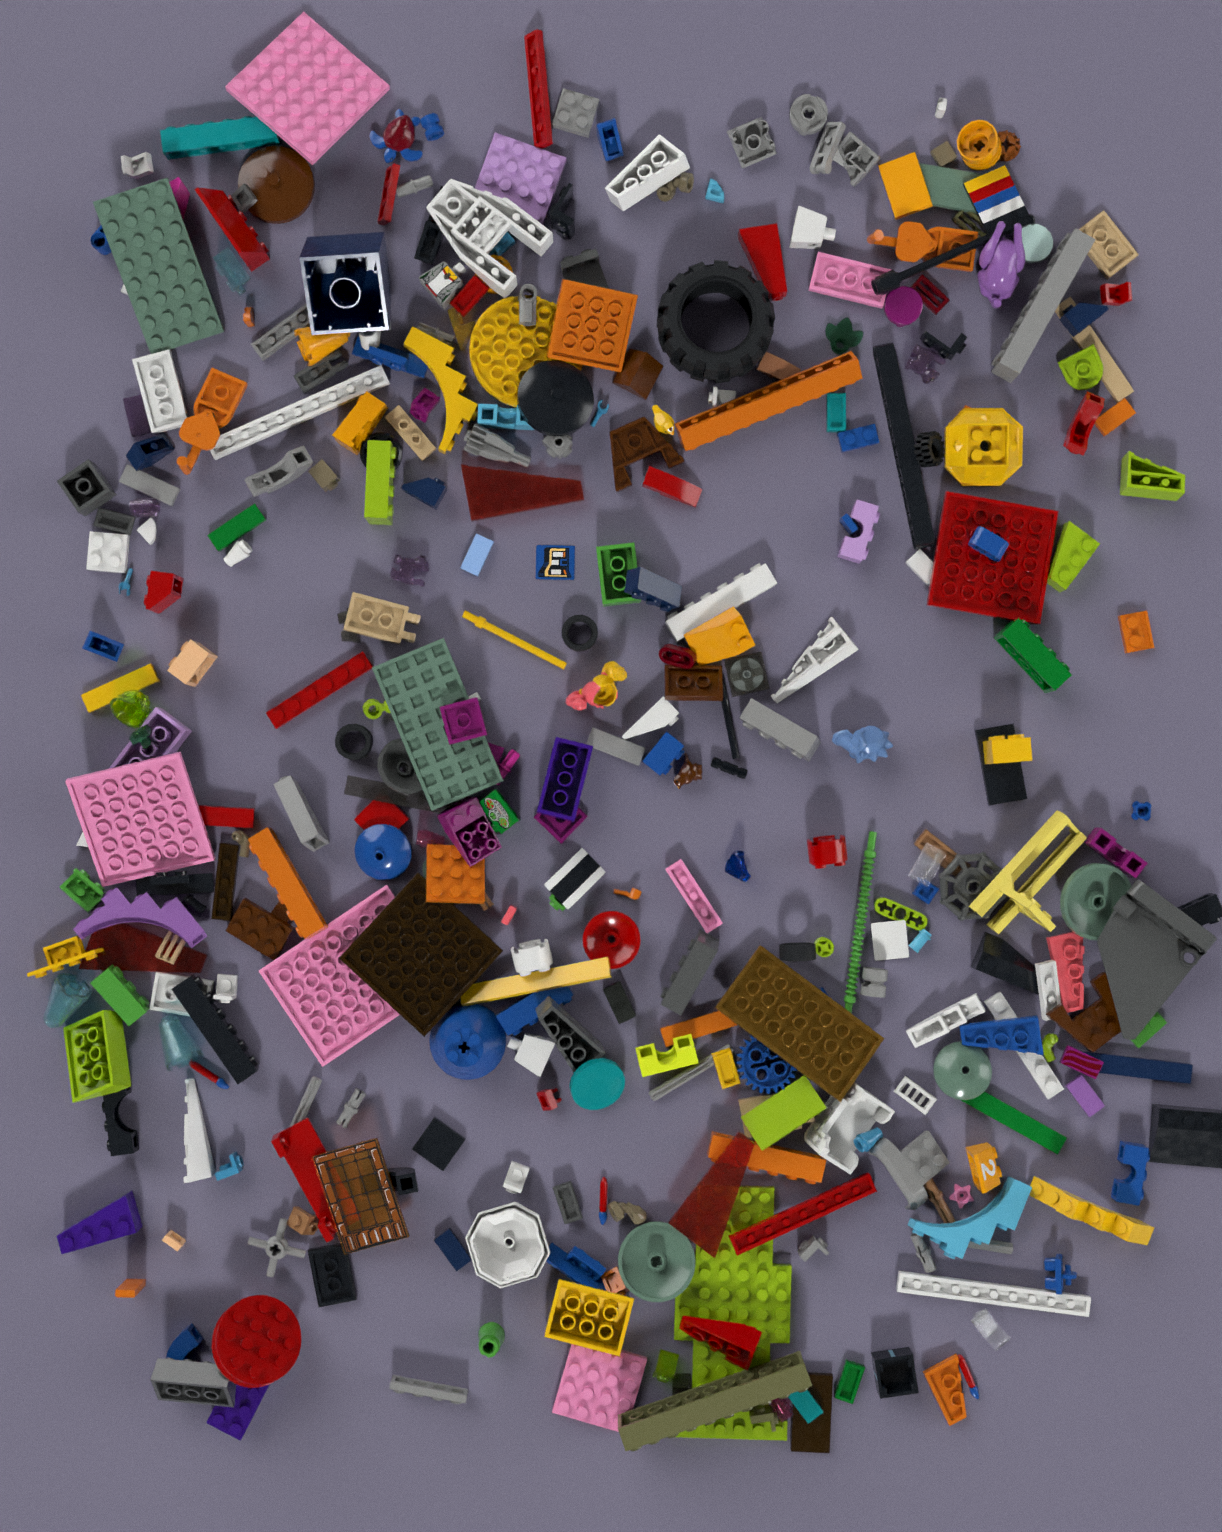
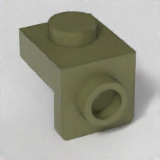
(763, 1414)

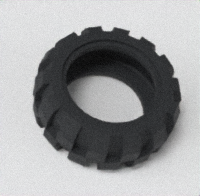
(721, 279)

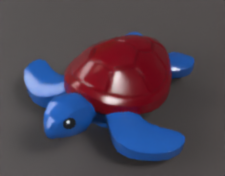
(398, 138)

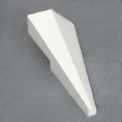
(827, 651)
(196, 1142)

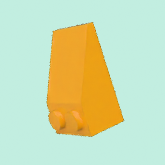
(720, 637)

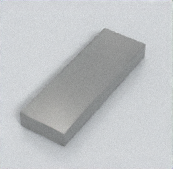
(149, 485)
(616, 746)

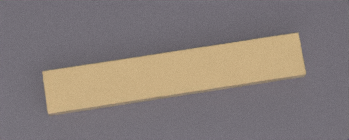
(1112, 375)

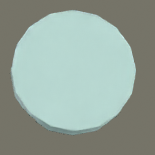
(1036, 243)

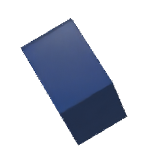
(609, 139)
(103, 646)

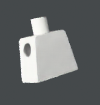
(810, 230)
(532, 1051)

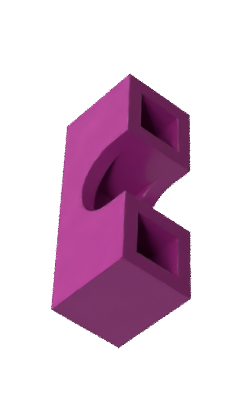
(1118, 856)

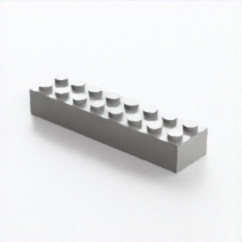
(1042, 305)

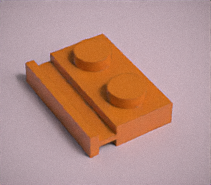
(1136, 631)

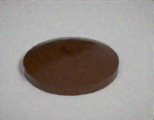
(279, 182)

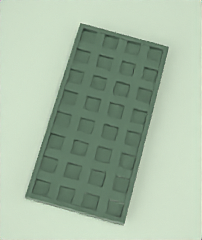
(159, 266)
(414, 691)

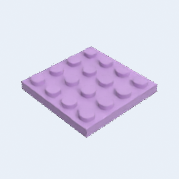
(521, 174)

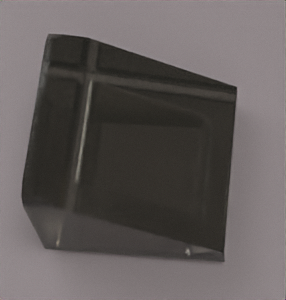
(681, 1382)

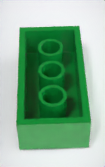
(1032, 655)

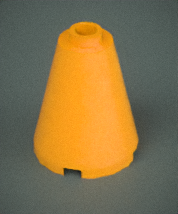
(316, 347)

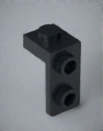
(943, 350)

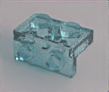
(230, 267)

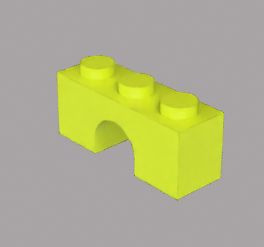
(680, 1055)

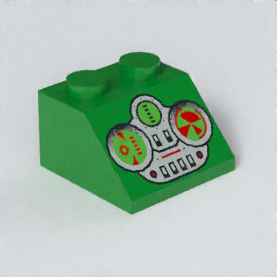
(498, 812)

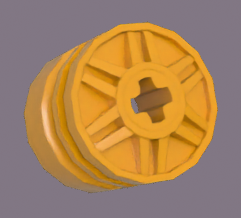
(970, 140)

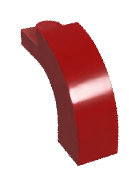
(1082, 423)

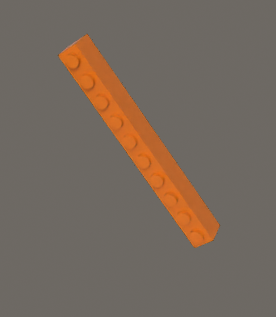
(768, 401)

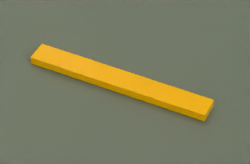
(537, 981)

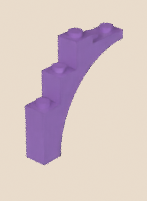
(118, 910)

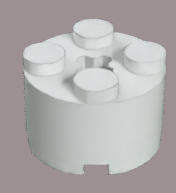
(532, 956)

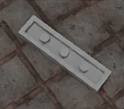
(425, 1388)

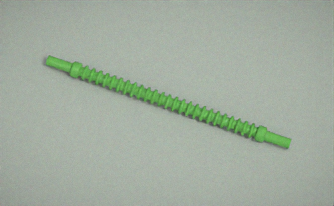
(849, 999)

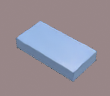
(477, 555)

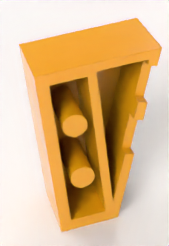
(360, 422)

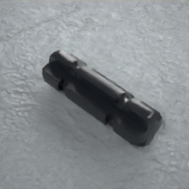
(729, 768)

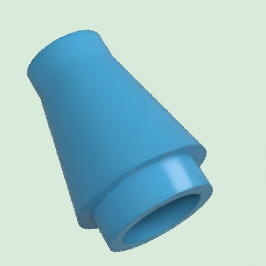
(867, 1139)

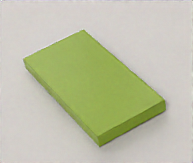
(783, 1112)

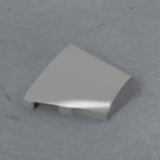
(857, 157)

